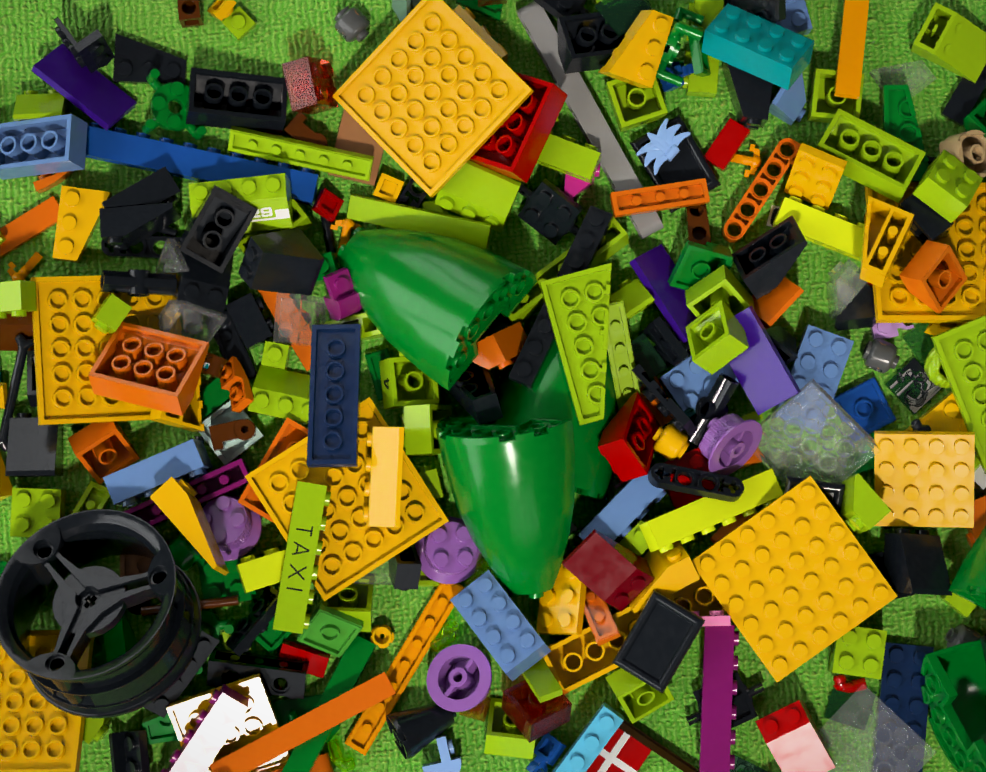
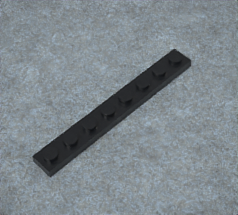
(541, 334)

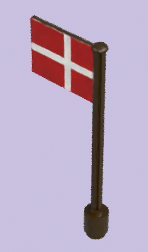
(629, 750)

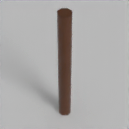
(205, 604)

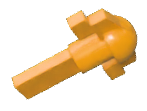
(754, 162)
(347, 226)
(26, 269)

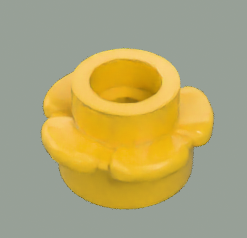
(377, 631)

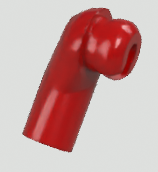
(851, 686)

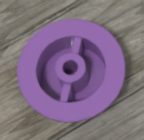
(730, 443)
(233, 526)
(448, 553)
(459, 678)

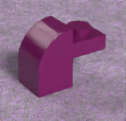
(342, 298)

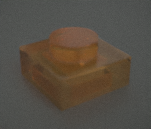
(478, 712)

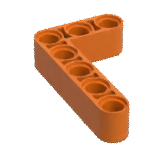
(765, 179)

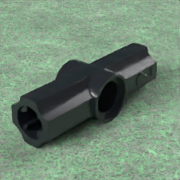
(138, 283)
(713, 406)

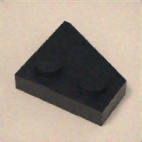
(666, 343)

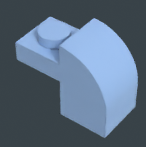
(447, 763)

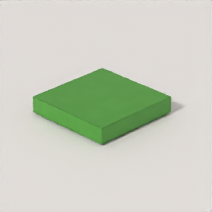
(330, 630)

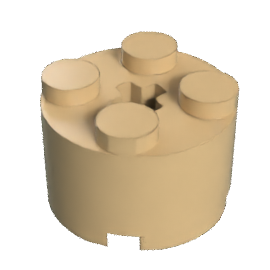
(969, 149)

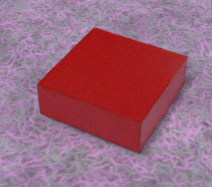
(327, 205)

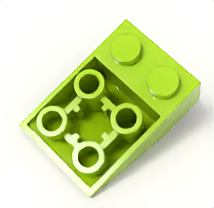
(952, 43)

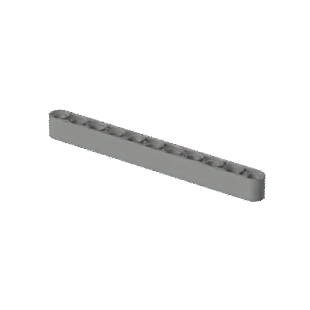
(585, 112)

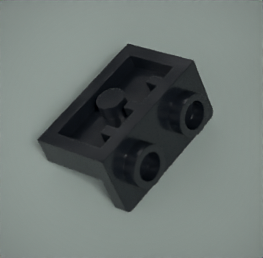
(129, 751)

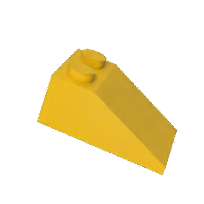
(670, 571)

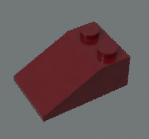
(609, 569)

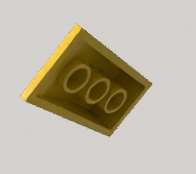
(185, 511)

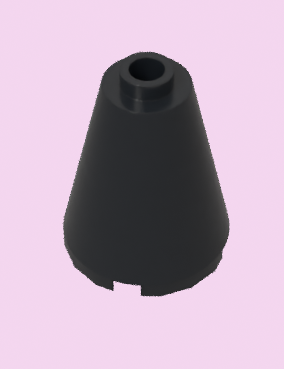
(418, 727)

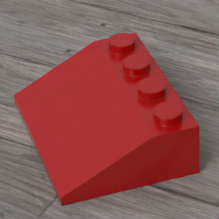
(520, 140)

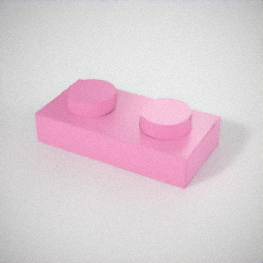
(715, 618)

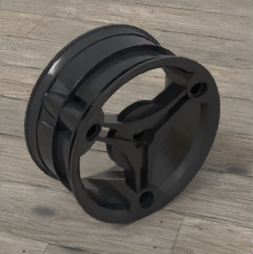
(91, 605)

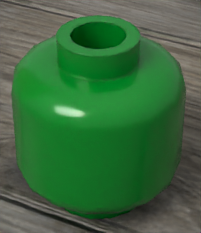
(184, 553)

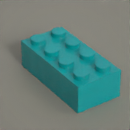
(757, 46)

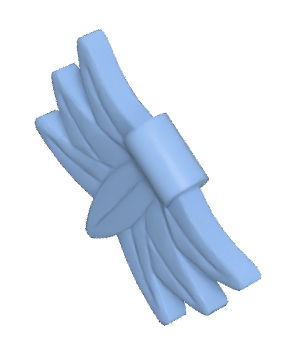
(663, 145)

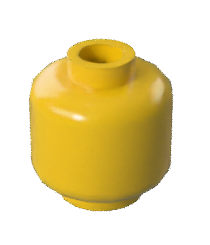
(670, 442)

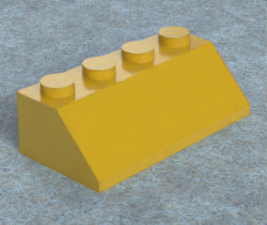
(385, 477)

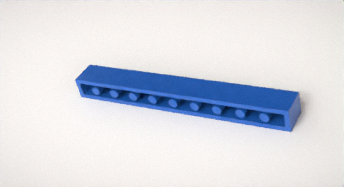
(189, 161)

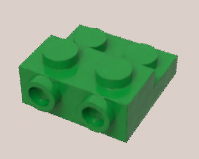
(697, 262)
(218, 585)

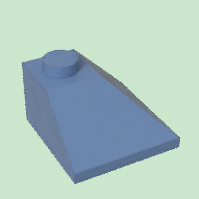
(789, 103)

